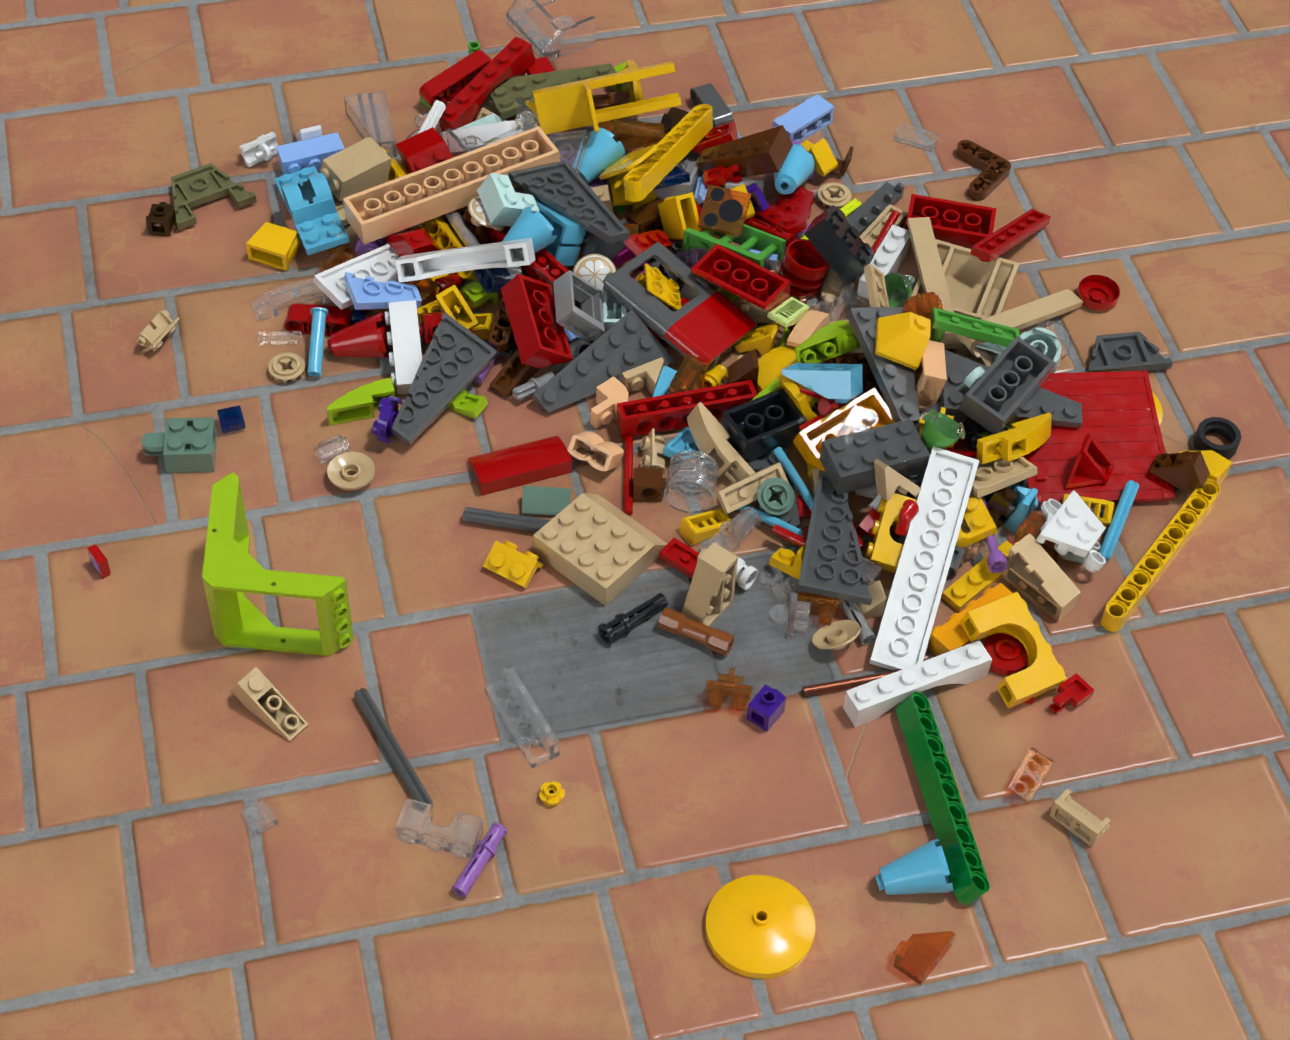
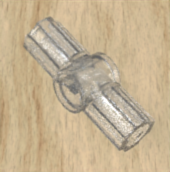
(735, 530)

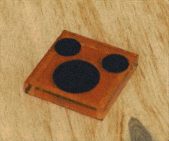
(724, 210)

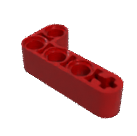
(454, 79)

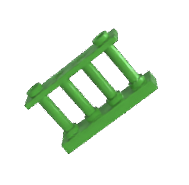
(750, 239)

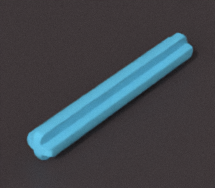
(1118, 519)

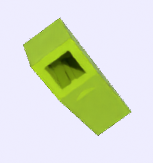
(827, 343)

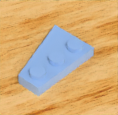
(377, 295)

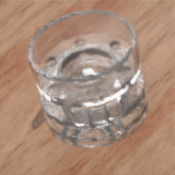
(691, 481)

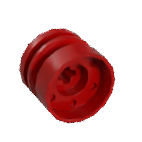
(804, 268)

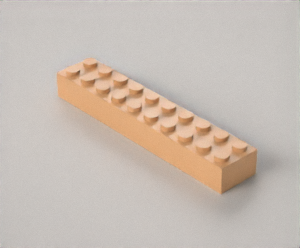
(443, 185)

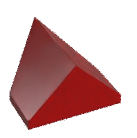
(1091, 466)

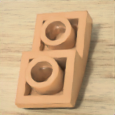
(807, 326)

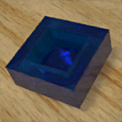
(231, 419)

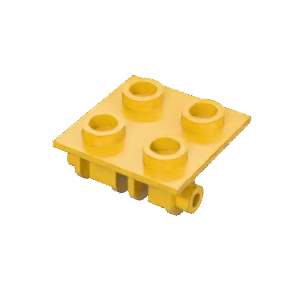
(660, 286)

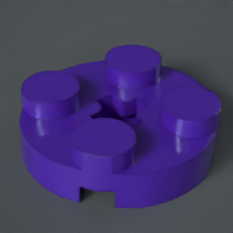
(388, 413)

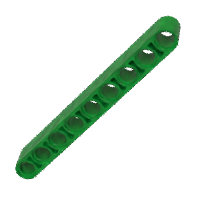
(942, 798)

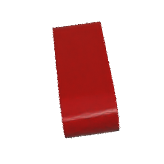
(300, 318)

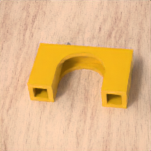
(1012, 617)

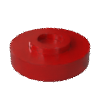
(1098, 292)
(1006, 653)

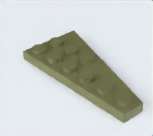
(521, 87)

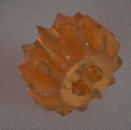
(923, 304)

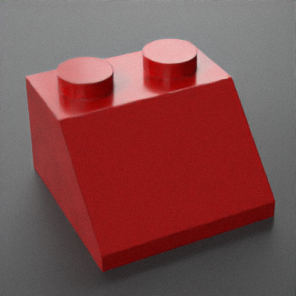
(423, 150)

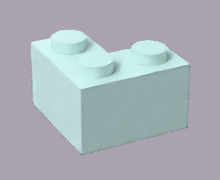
(502, 202)

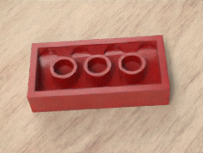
(521, 465)

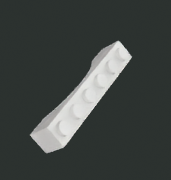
(447, 261)
(880, 695)

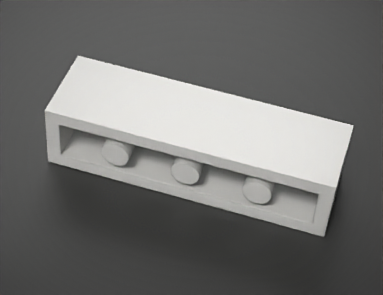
(888, 255)
(405, 342)

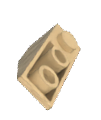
(269, 704)

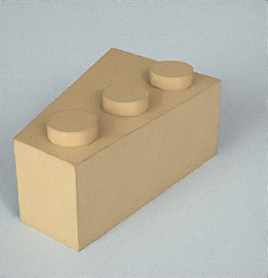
(1040, 578)
(711, 585)

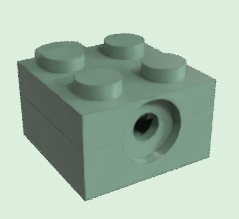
(186, 445)

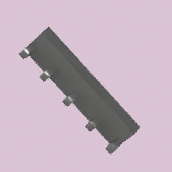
(875, 205)

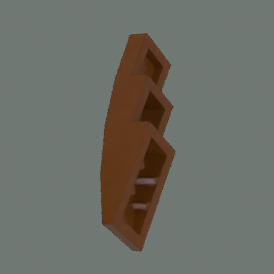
(512, 375)

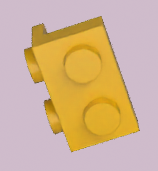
(512, 564)

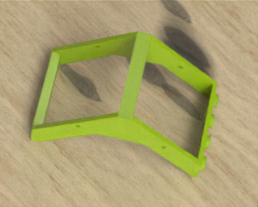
(232, 572)

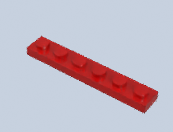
(1010, 235)

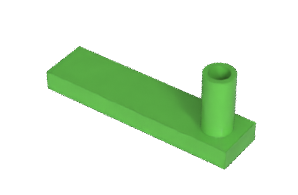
(947, 321)

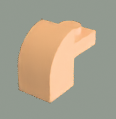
(607, 397)

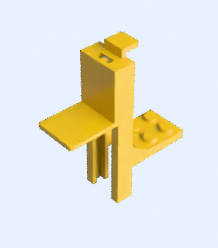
(573, 107)

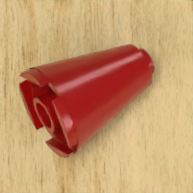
(362, 339)

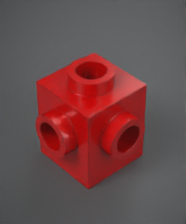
(429, 321)

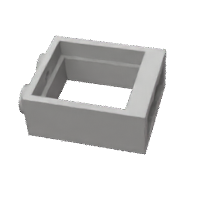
(586, 322)

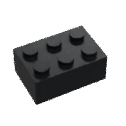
(839, 244)
(763, 424)

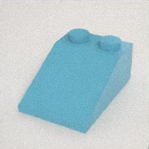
(829, 380)

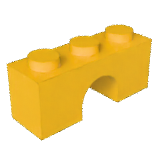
(884, 549)

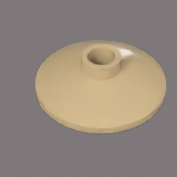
(351, 470)
(836, 635)

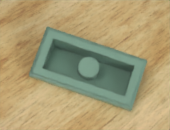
(544, 500)

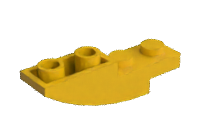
(1017, 442)

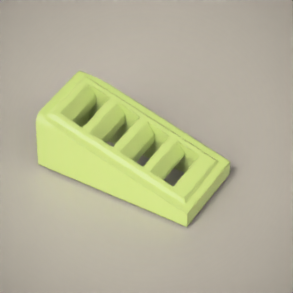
(788, 312)

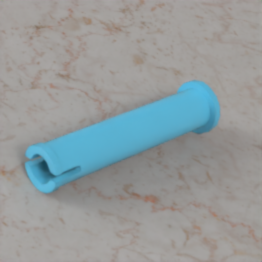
(317, 341)

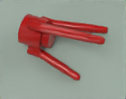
(825, 407)

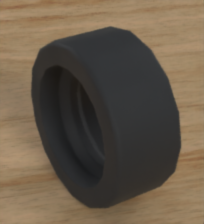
(1220, 426)

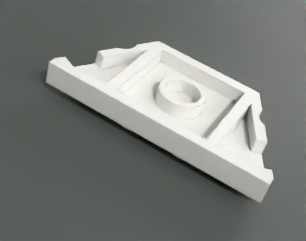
(1073, 527)

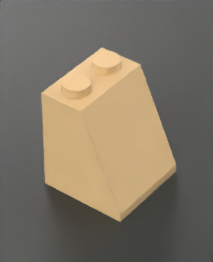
(356, 168)

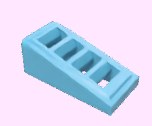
(664, 381)
(1021, 512)

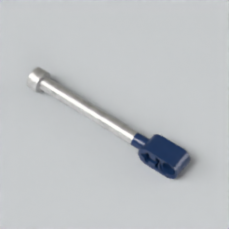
(490, 278)

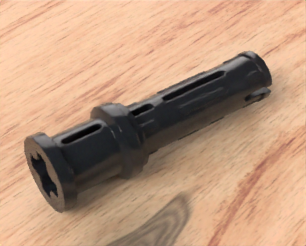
(624, 623)

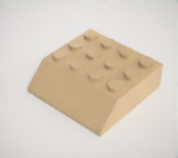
(973, 285)
(597, 546)

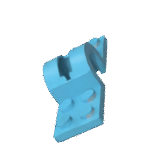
(315, 222)

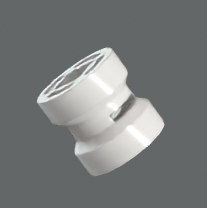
(745, 574)

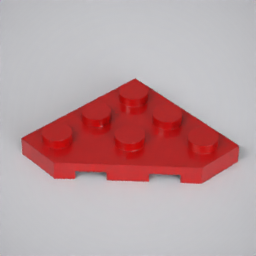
(789, 211)

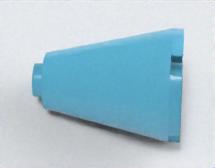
(600, 154)
(795, 170)
(532, 226)
(916, 872)

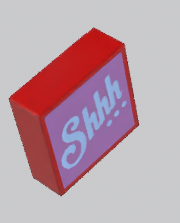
(99, 561)

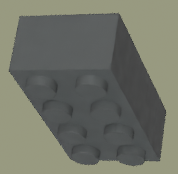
(1006, 385)
(852, 456)

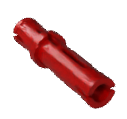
(776, 231)

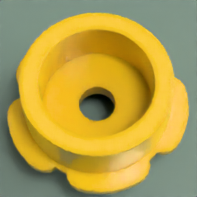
(548, 798)

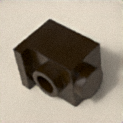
(161, 213)
(1001, 505)

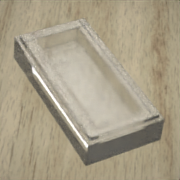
(916, 137)

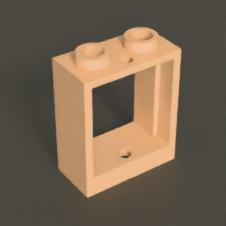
(930, 375)

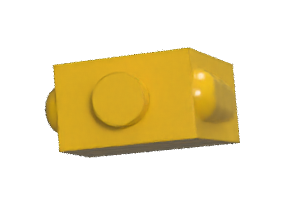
(679, 214)
(273, 246)

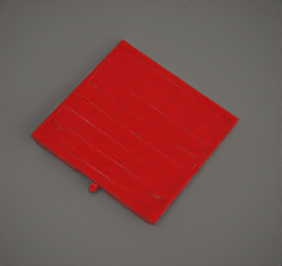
(1122, 420)

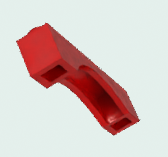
(510, 61)

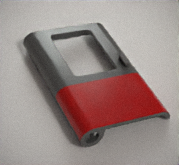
(700, 327)

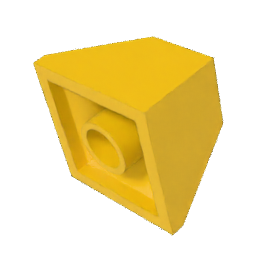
(902, 338)

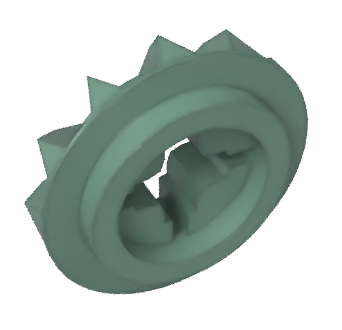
(785, 500)

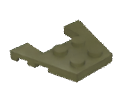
(202, 186)

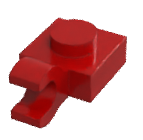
(720, 175)
(1072, 691)

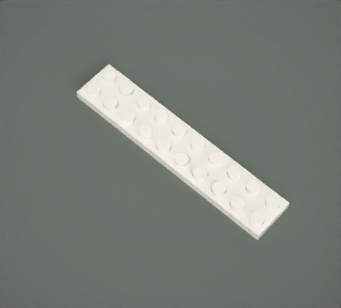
(924, 561)

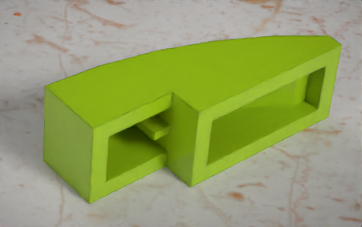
(360, 402)

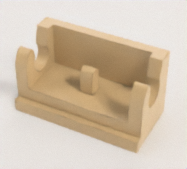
(1078, 819)

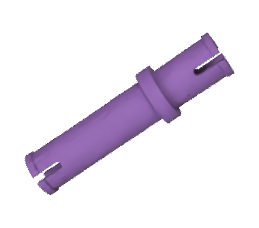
(485, 850)

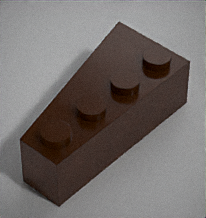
(754, 154)

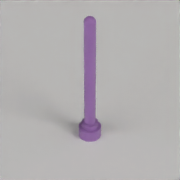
(996, 560)

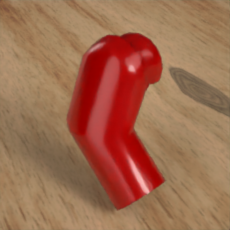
(906, 515)

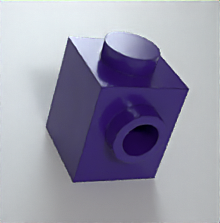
(766, 707)

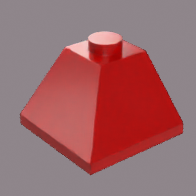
(717, 136)
(412, 242)

